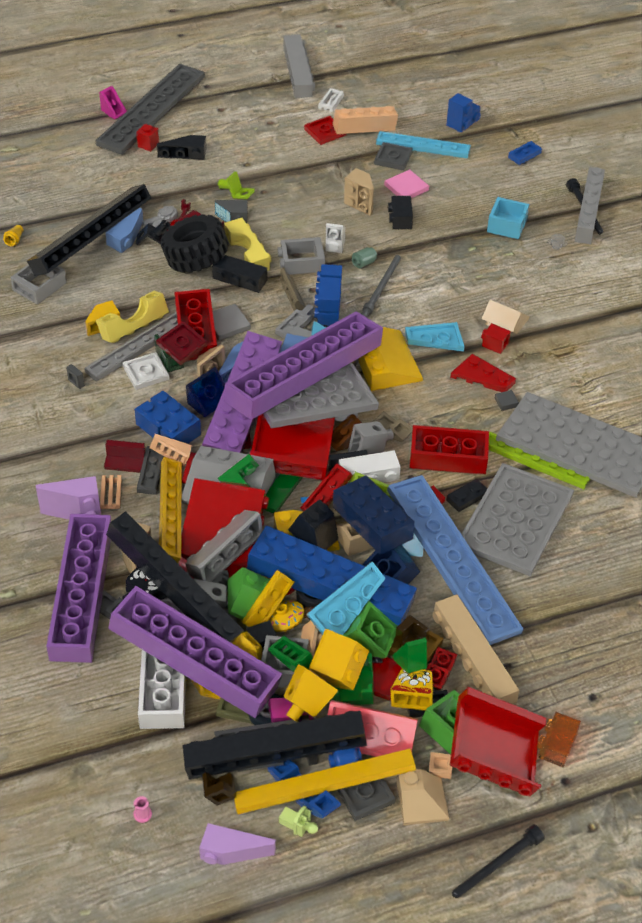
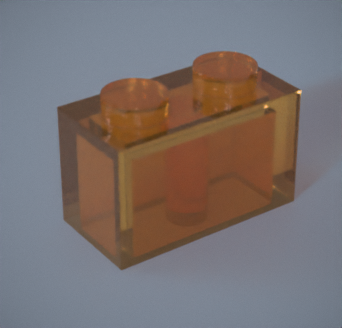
(559, 739)

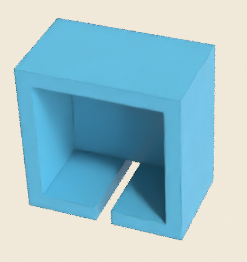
(508, 218)

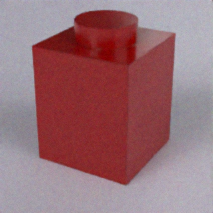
(147, 137)
(495, 338)

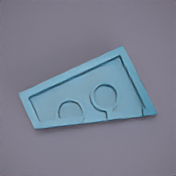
(436, 336)

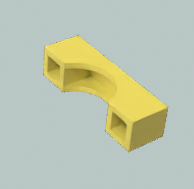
(240, 234)
(151, 308)

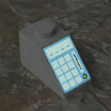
(231, 209)

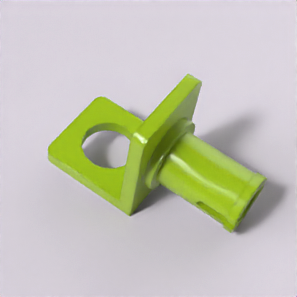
(234, 185)

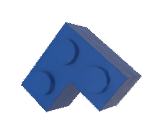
(462, 112)

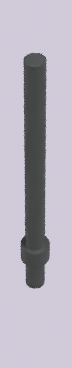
(369, 306)

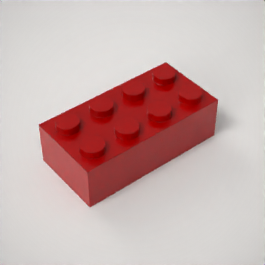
(196, 310)
(449, 449)

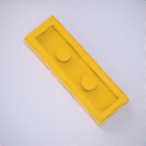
(268, 599)

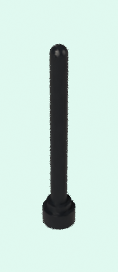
(574, 187)
(532, 836)

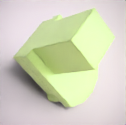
(298, 821)

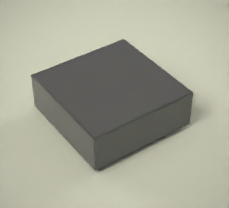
(75, 376)
(506, 400)

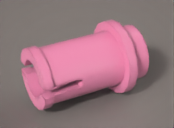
(142, 811)

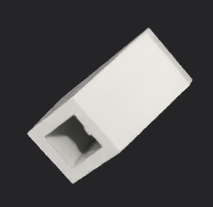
(335, 238)

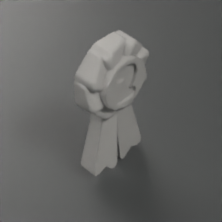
(167, 213)

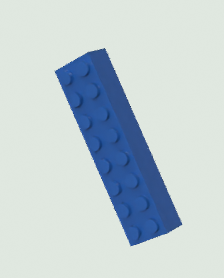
(322, 572)

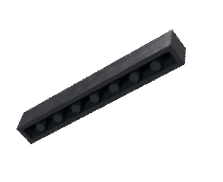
(171, 577)
(274, 744)

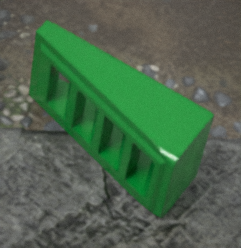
(289, 658)

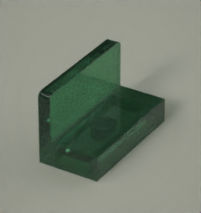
(169, 363)

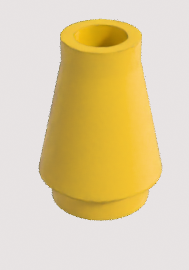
(13, 235)

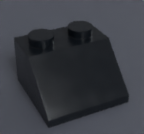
(316, 526)

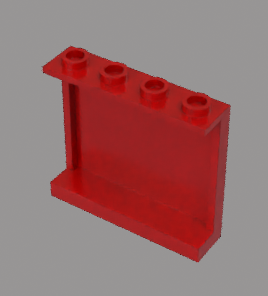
(295, 448)
(212, 508)
(496, 741)

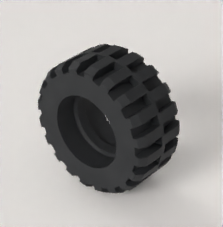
(194, 243)

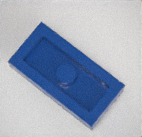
(524, 152)

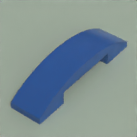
(319, 804)

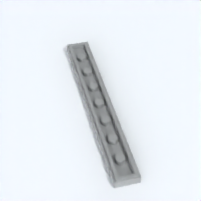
(130, 349)

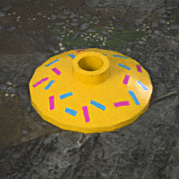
(287, 615)

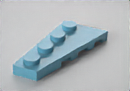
(346, 602)

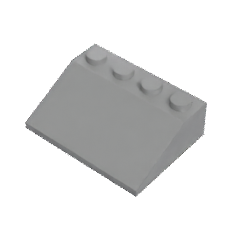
(213, 462)

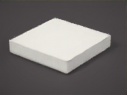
(146, 371)

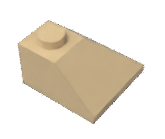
(211, 358)
(421, 798)

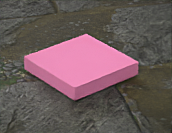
(406, 184)

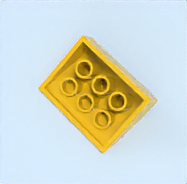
(390, 363)

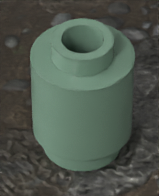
(364, 257)

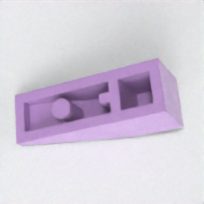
(229, 846)

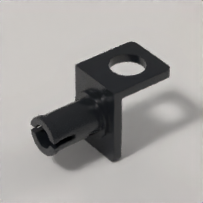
(152, 232)

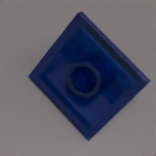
(205, 392)

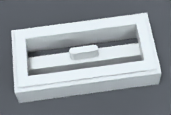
(334, 100)

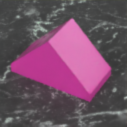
(111, 103)

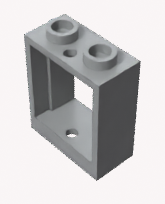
(301, 265)
(23, 286)

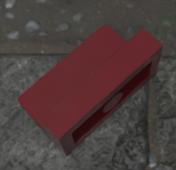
(124, 456)

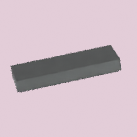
(150, 472)

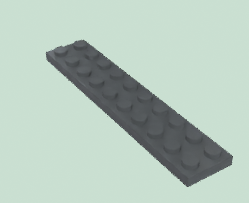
(150, 108)

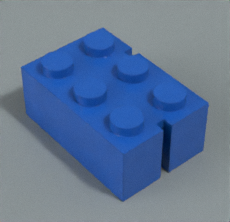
(328, 294)
(167, 418)

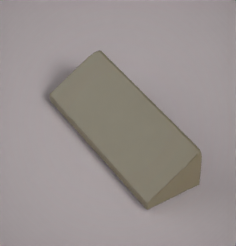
(291, 290)

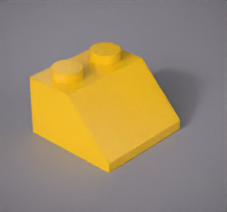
(339, 660)

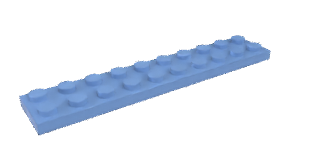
(455, 559)

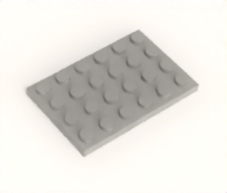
(331, 397)
(516, 518)

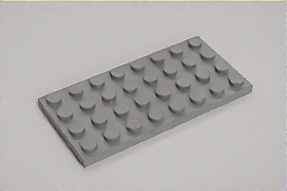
(576, 443)

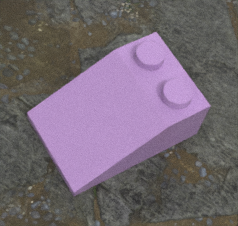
(69, 497)

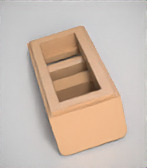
(174, 449)

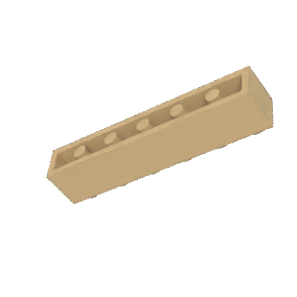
(474, 650)

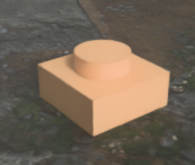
(440, 765)

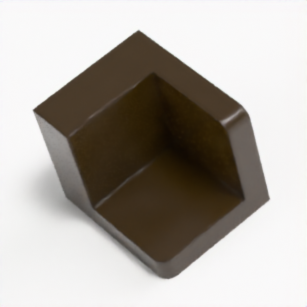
(411, 630)
(219, 789)

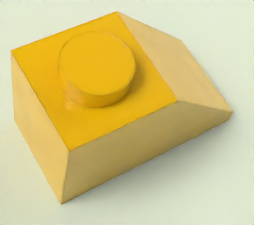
(99, 311)

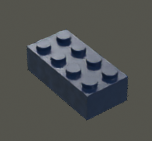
(373, 514)

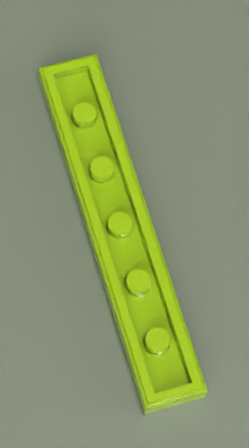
(536, 463)

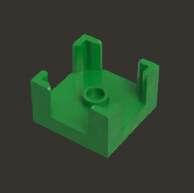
(363, 689)

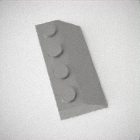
(225, 546)

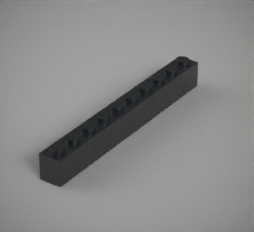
(88, 230)

